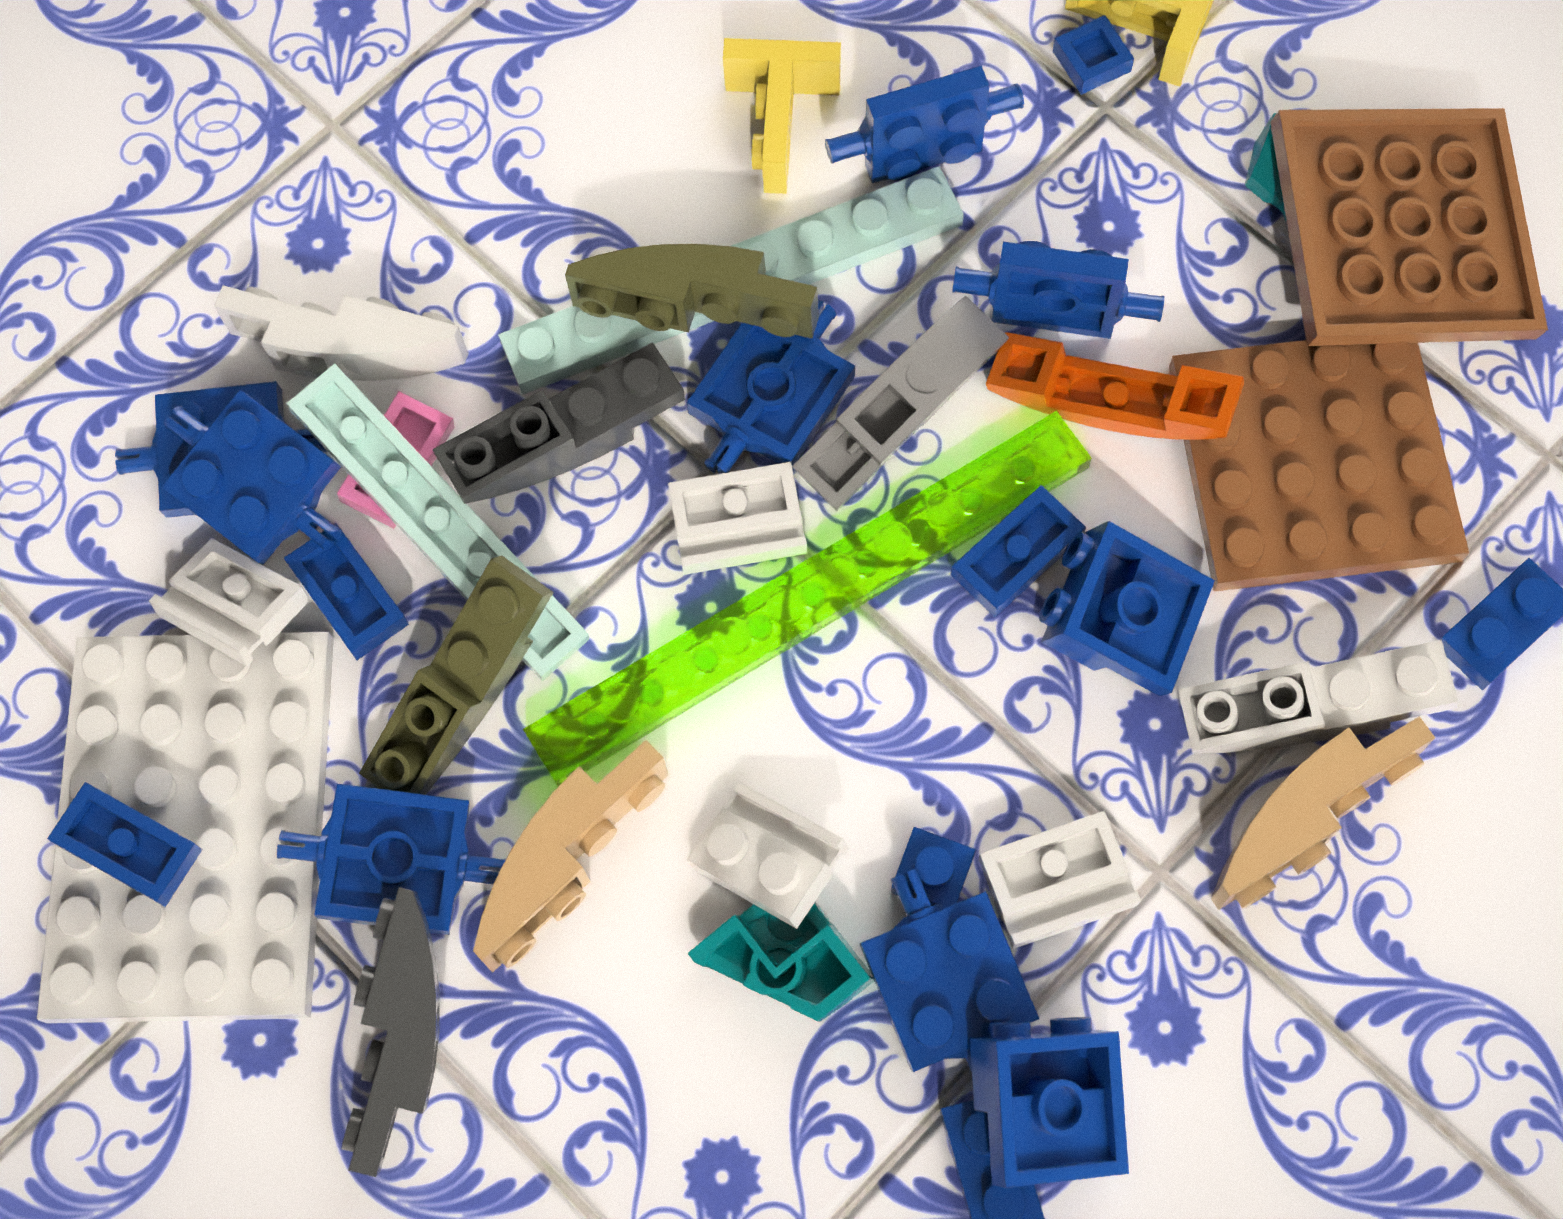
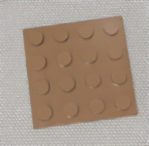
(1407, 226)
(1323, 466)

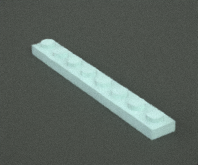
(797, 252)

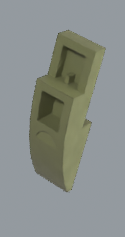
(671, 282)
(460, 683)

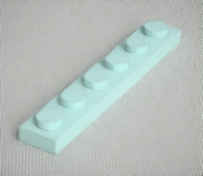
(422, 503)

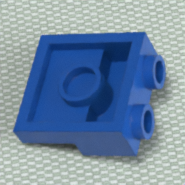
(1125, 607)
(1051, 1102)

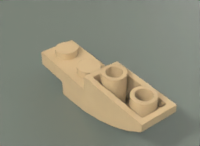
(1298, 818)
(542, 868)

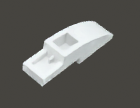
(364, 338)
(1317, 702)

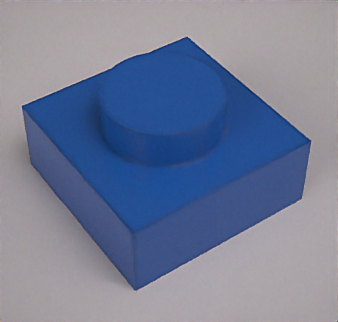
(1093, 54)
(940, 865)

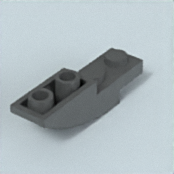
(560, 433)
(405, 1001)

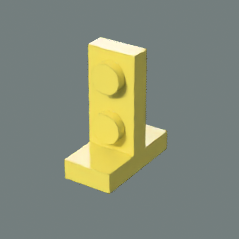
(1169, 20)
(776, 73)

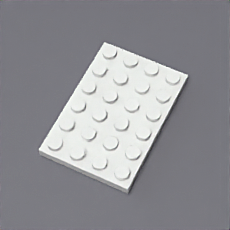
(227, 765)

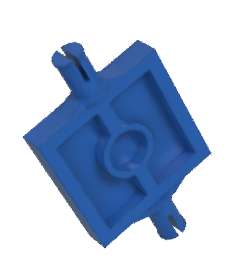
(925, 125)
(1059, 290)
(770, 393)
(170, 450)
(252, 477)
(387, 843)
(945, 975)

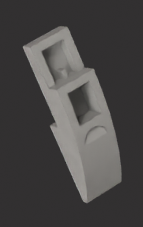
(900, 402)

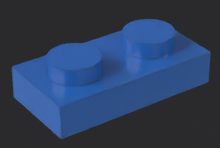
(1017, 551)
(347, 594)
(1504, 624)
(125, 844)
(970, 1149)

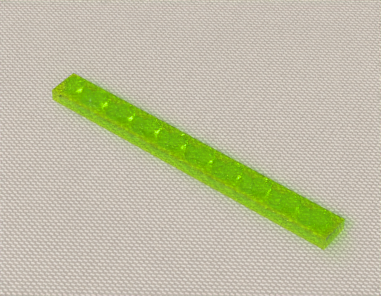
(805, 599)

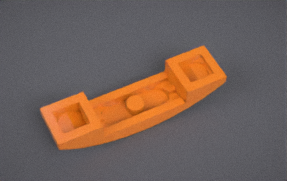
(1114, 396)

